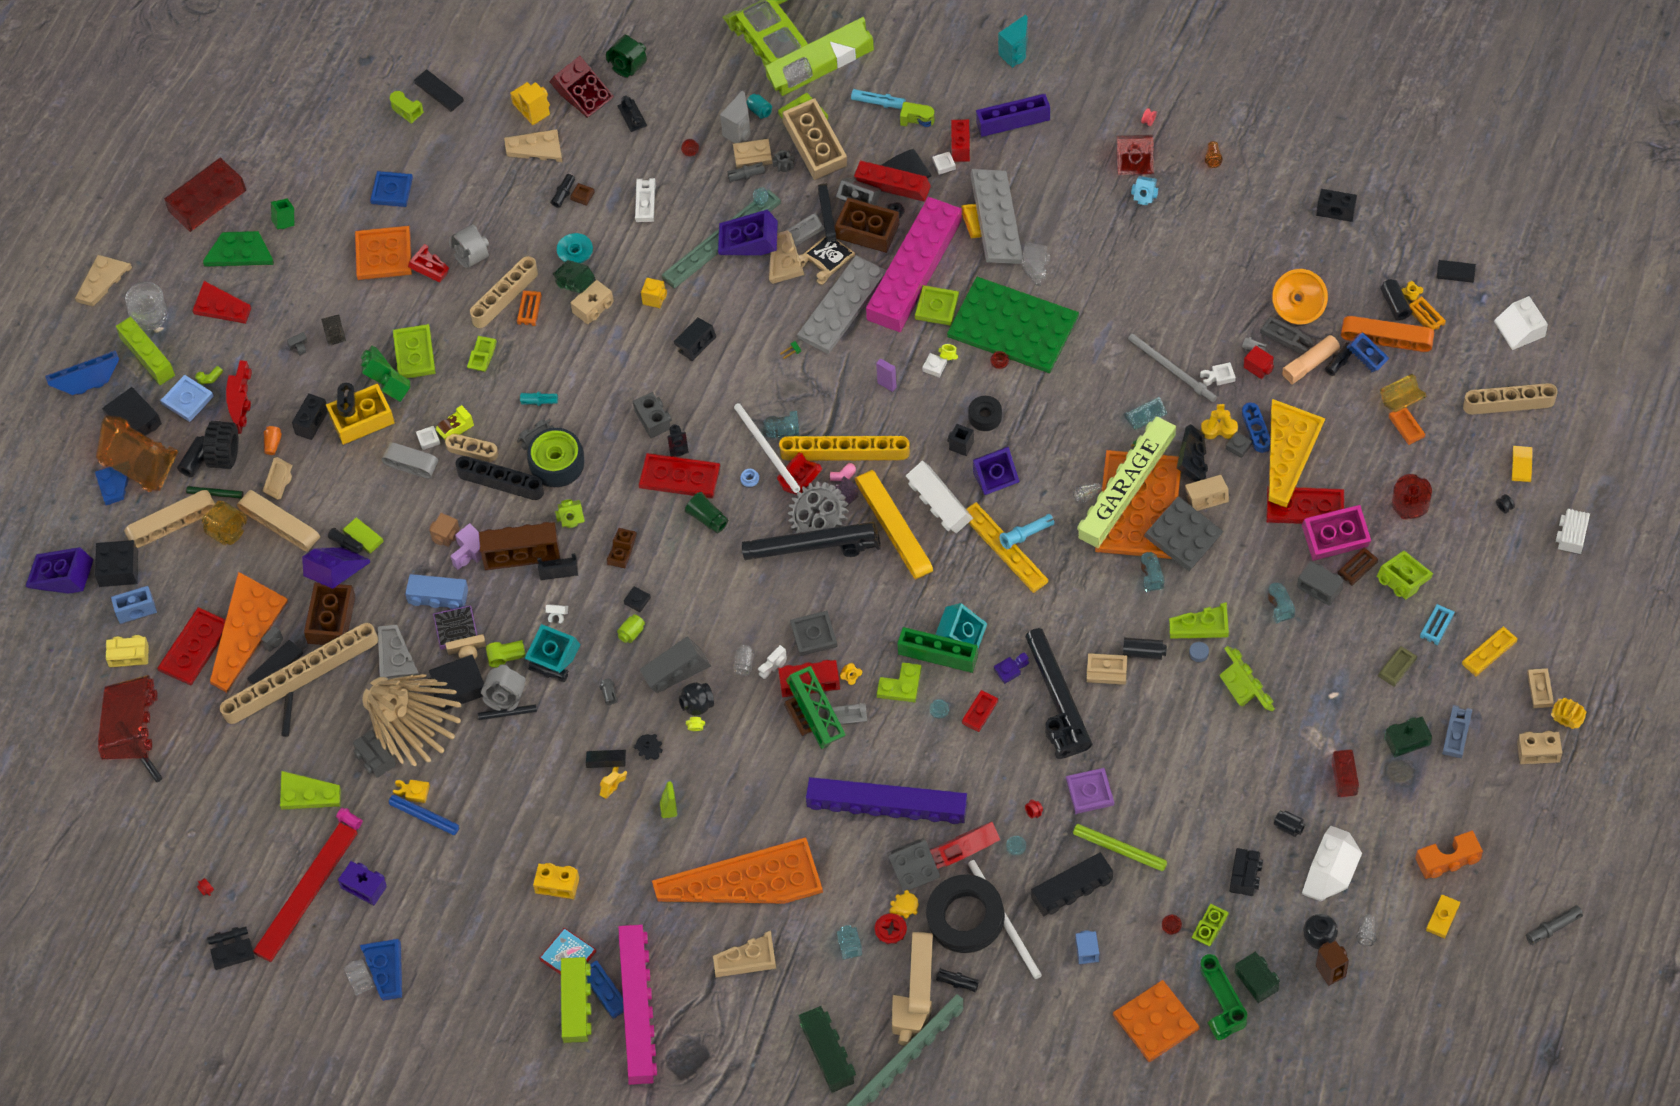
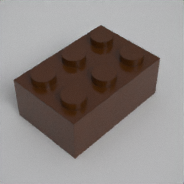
(867, 225)
(329, 613)

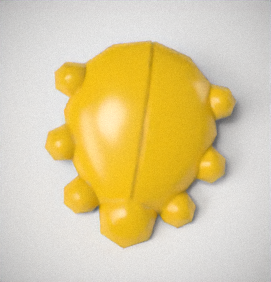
(904, 904)

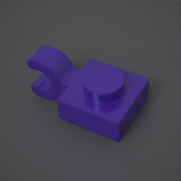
(1009, 669)

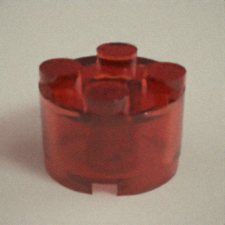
(1411, 496)

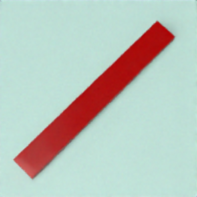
(305, 892)

